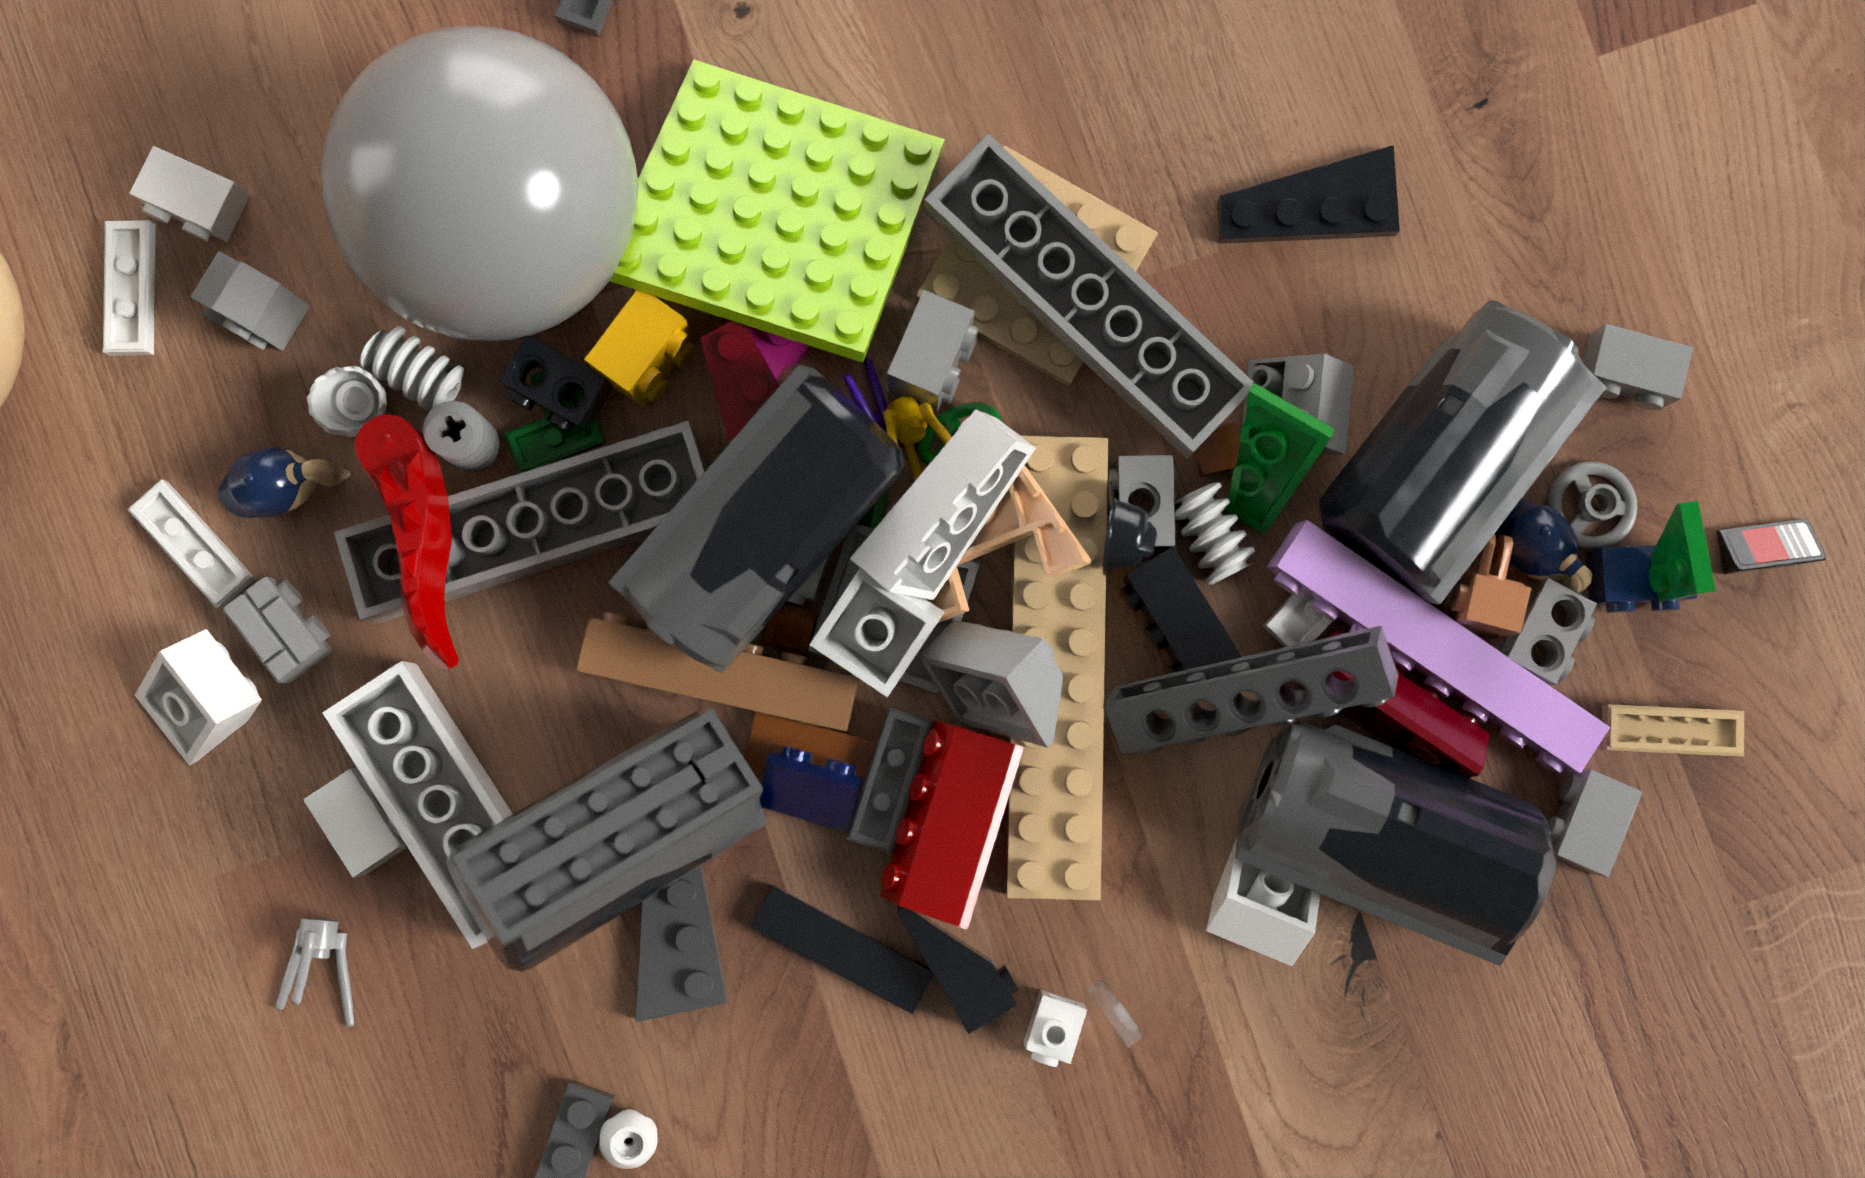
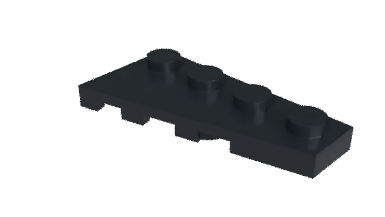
(1325, 202)

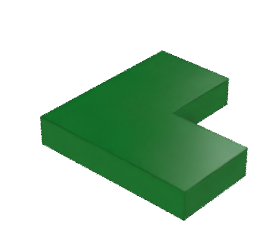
(544, 443)

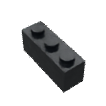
(1177, 613)

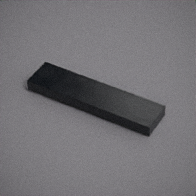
(842, 949)

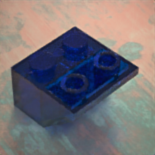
(810, 789)

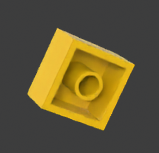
(642, 348)

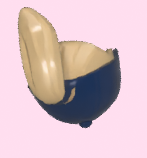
(274, 482)
(1544, 545)

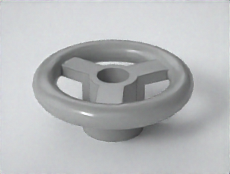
(1606, 495)

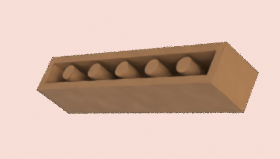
(751, 682)

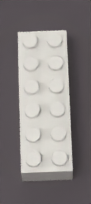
(420, 774)

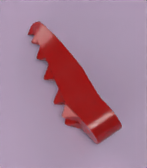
(418, 506)

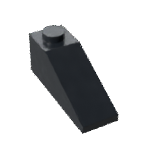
(965, 975)

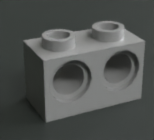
(1541, 629)

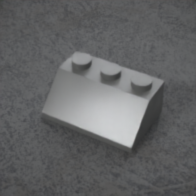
(997, 680)

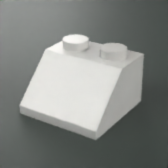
(197, 695)
(1263, 911)

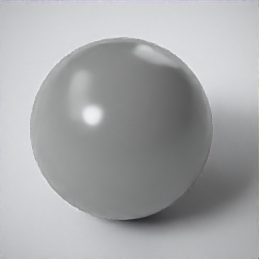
(479, 183)

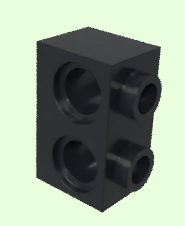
(560, 378)

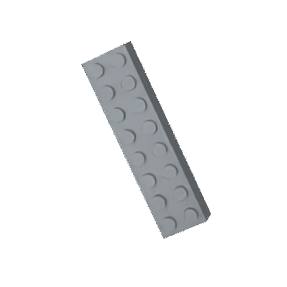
(1087, 296)
(535, 519)

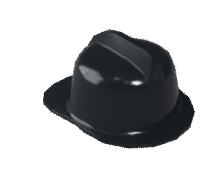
(1127, 535)

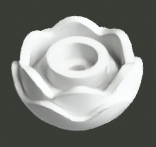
(623, 1125)

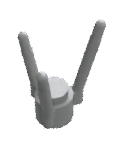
(315, 941)

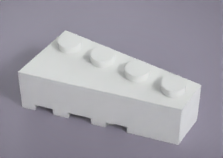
(944, 508)

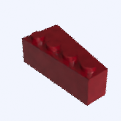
(737, 374)

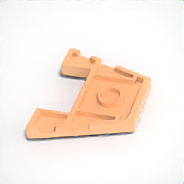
(1018, 515)

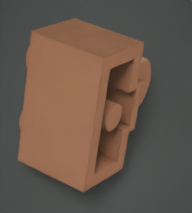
(1485, 598)

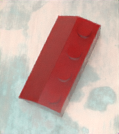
(950, 823)

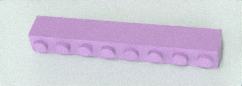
(1438, 649)

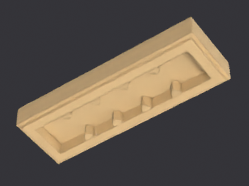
(1673, 730)

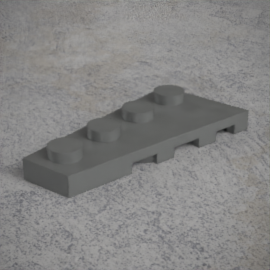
(679, 951)

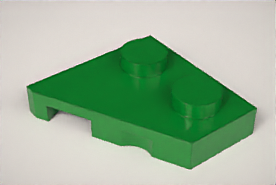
(1681, 556)

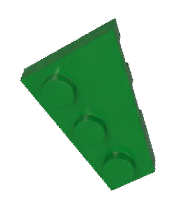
(1273, 457)

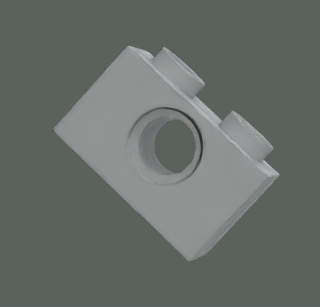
(1155, 479)

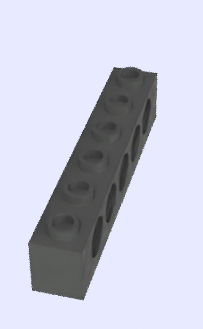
(1358, 653)

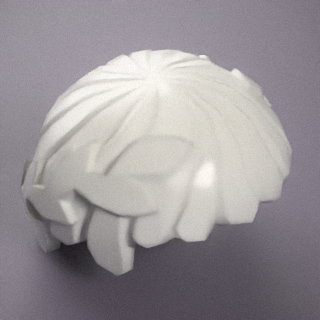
(346, 400)

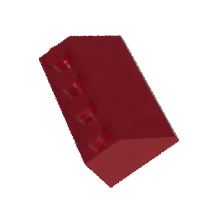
(1423, 726)

